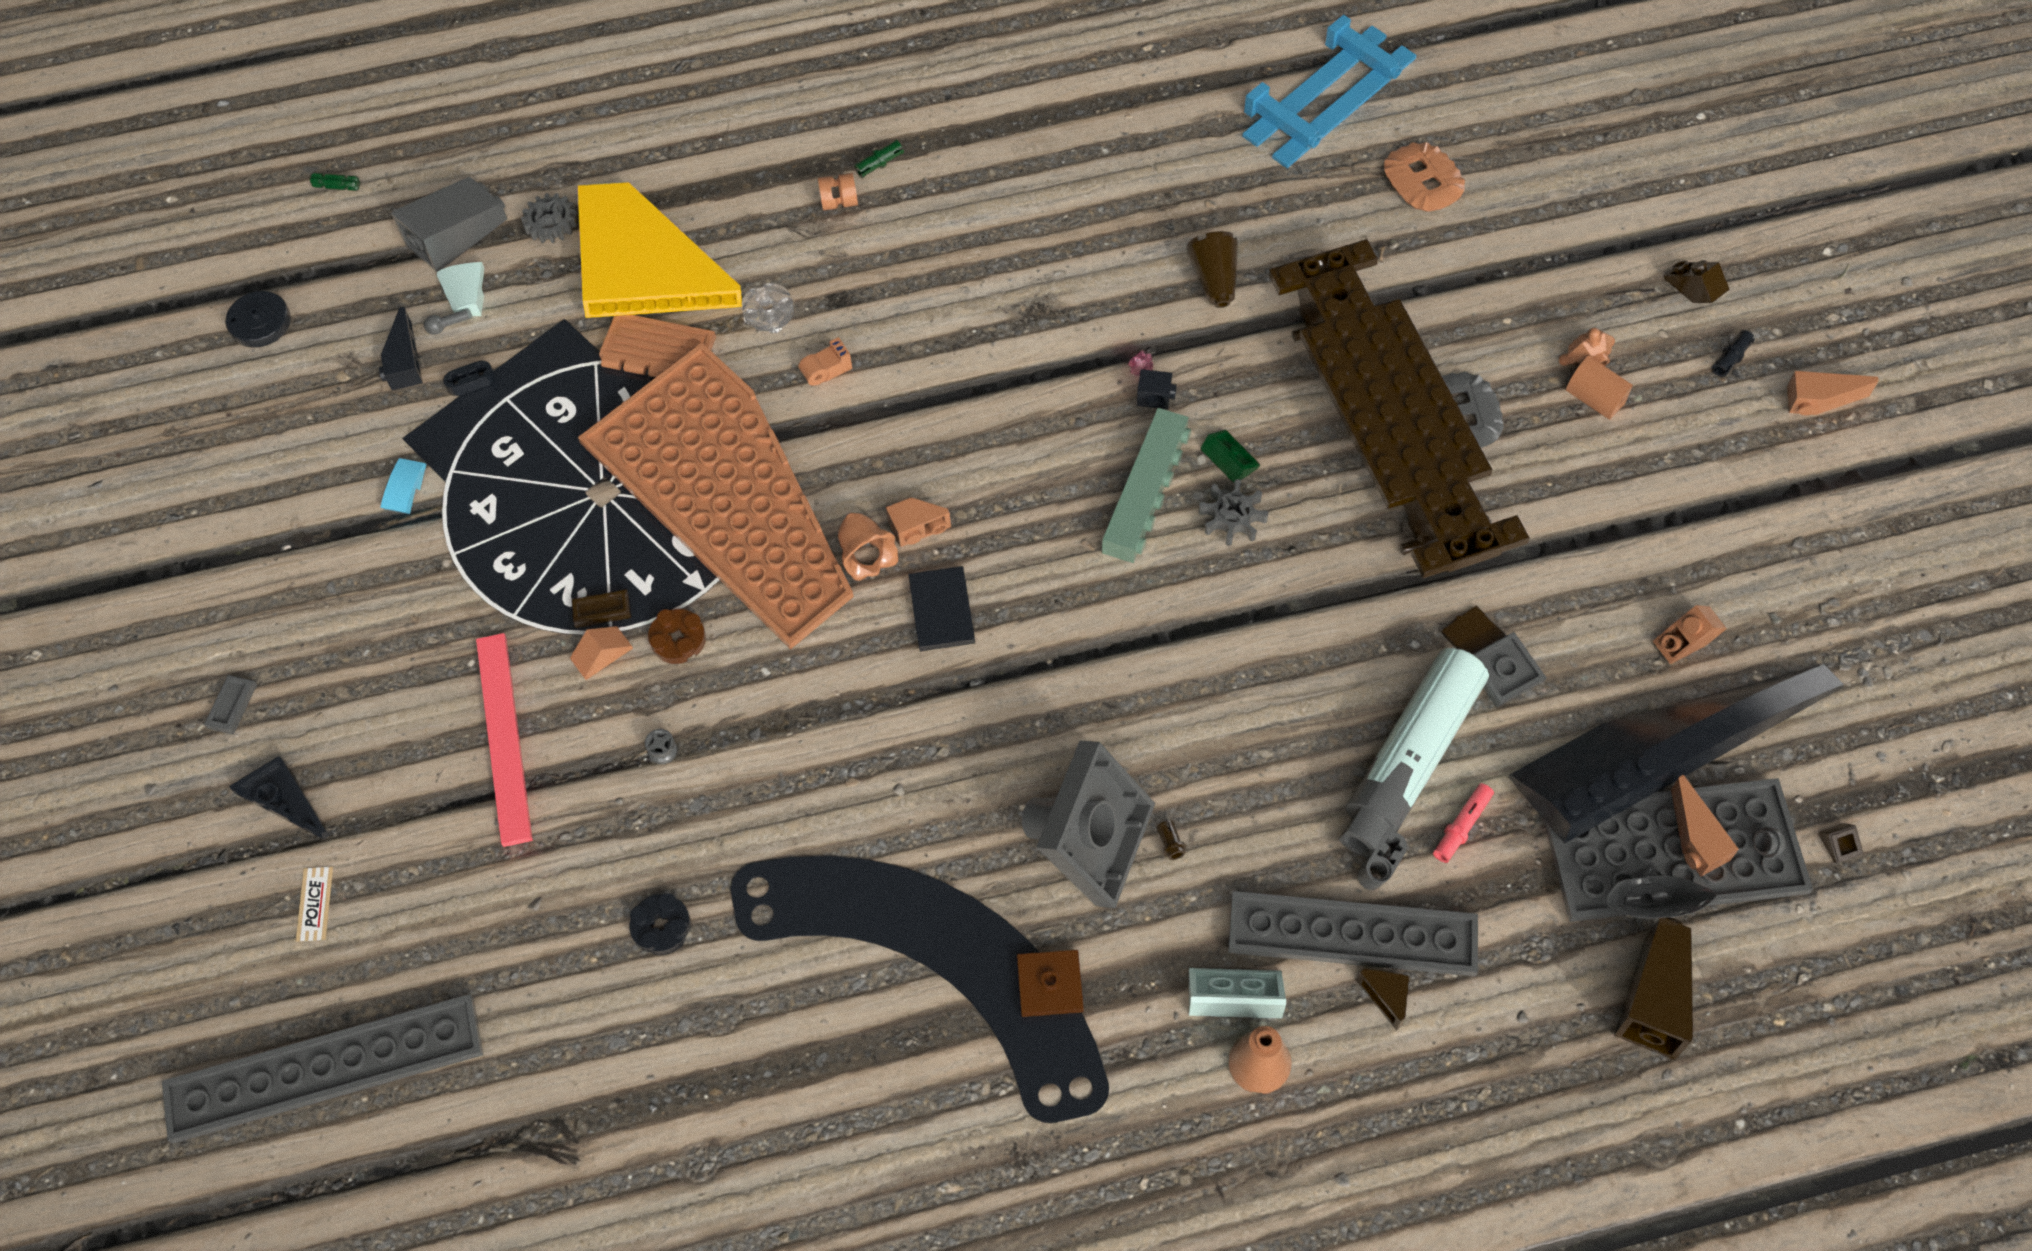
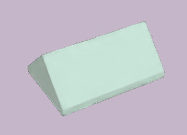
(1236, 993)

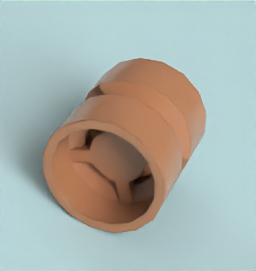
(846, 190)

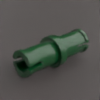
(879, 158)

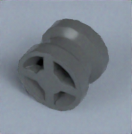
(661, 740)

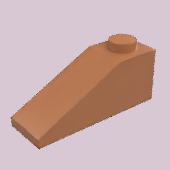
(1819, 392)
(1700, 833)

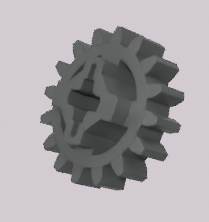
(549, 218)

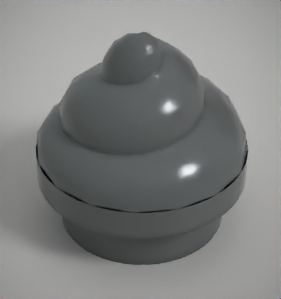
(1769, 842)

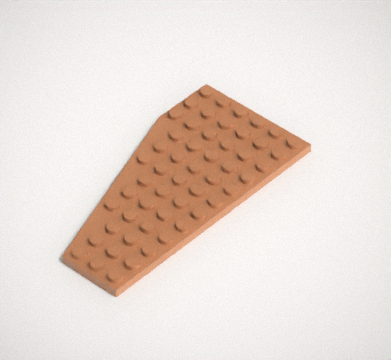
(721, 484)

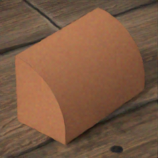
(1599, 387)

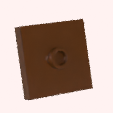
(1050, 983)

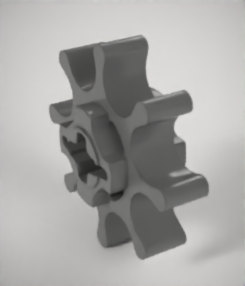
(1233, 512)

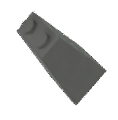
(449, 221)

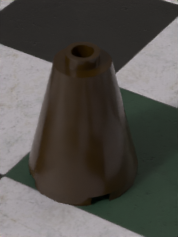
(1215, 265)

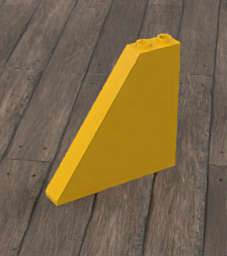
(641, 260)

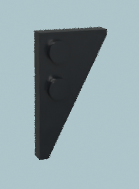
(279, 793)

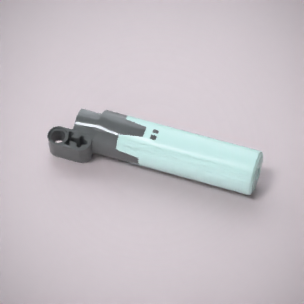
(1408, 762)

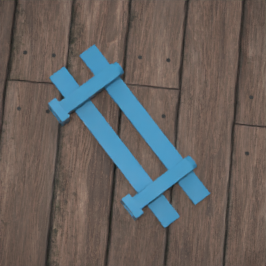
(1284, 114)

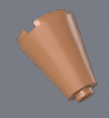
(1260, 1061)

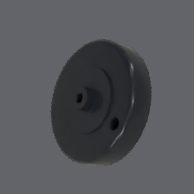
(258, 319)

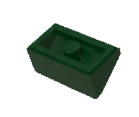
(1229, 455)

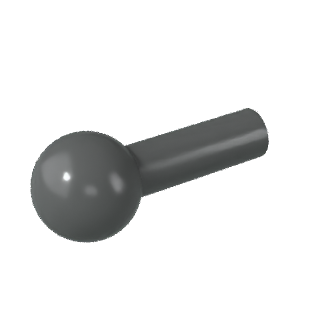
(435, 324)

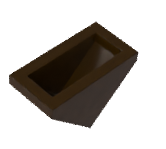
(1387, 992)

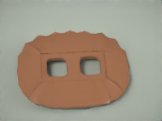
(1409, 183)

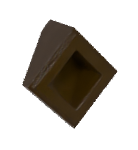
(1842, 842)

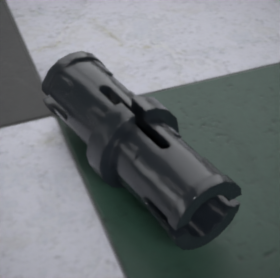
(1733, 353)

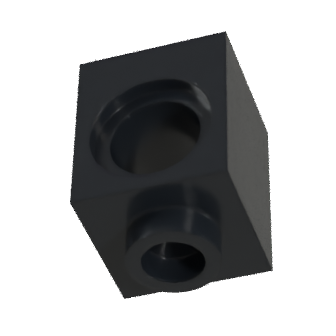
(1155, 389)

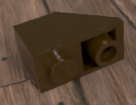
(1698, 280)

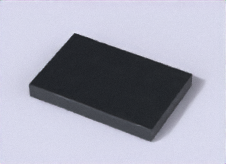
(941, 608)

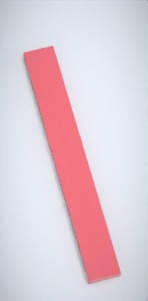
(504, 740)

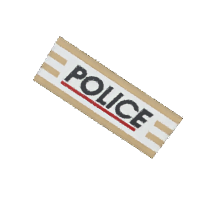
(314, 904)

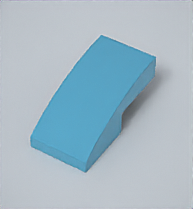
(401, 486)

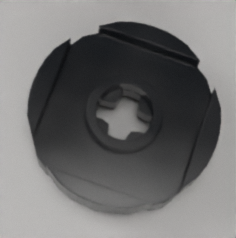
(644, 917)

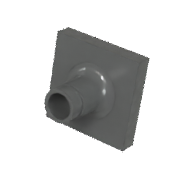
(1092, 823)

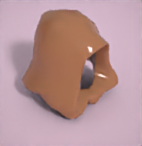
(857, 531)

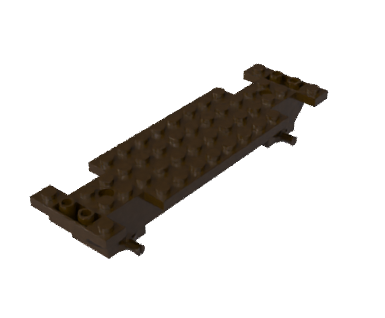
(1396, 410)

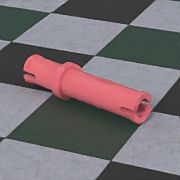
(1457, 831)

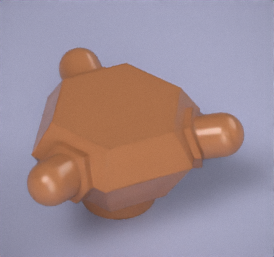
(1593, 344)

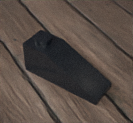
(400, 355)

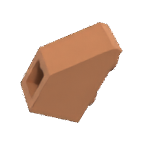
(916, 520)
(1689, 633)

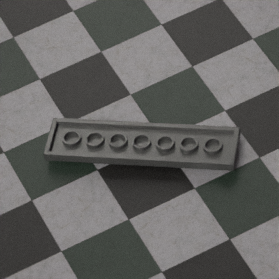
(1354, 933)

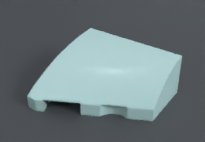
(463, 286)

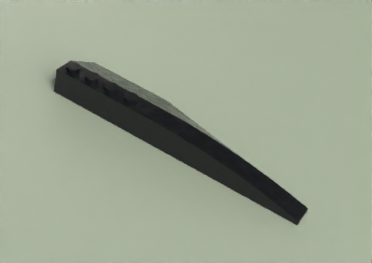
(1650, 750)

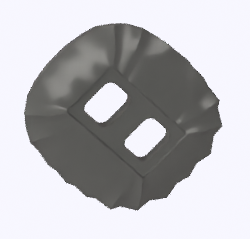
(1482, 405)

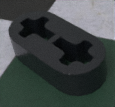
(469, 378)

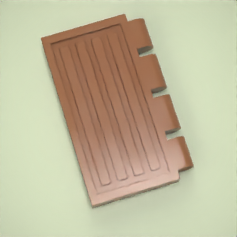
(649, 344)

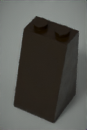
(1660, 993)

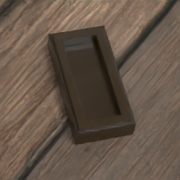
(601, 608)

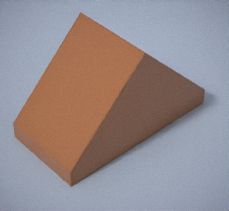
(599, 649)

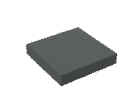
(1509, 669)

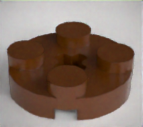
(685, 647)

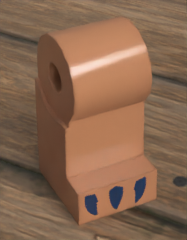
(826, 363)

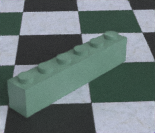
(1145, 486)

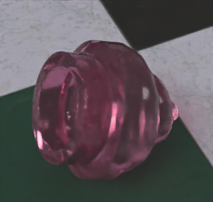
(1140, 361)

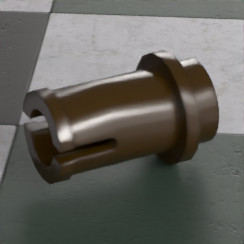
(1173, 847)

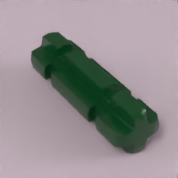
(335, 181)

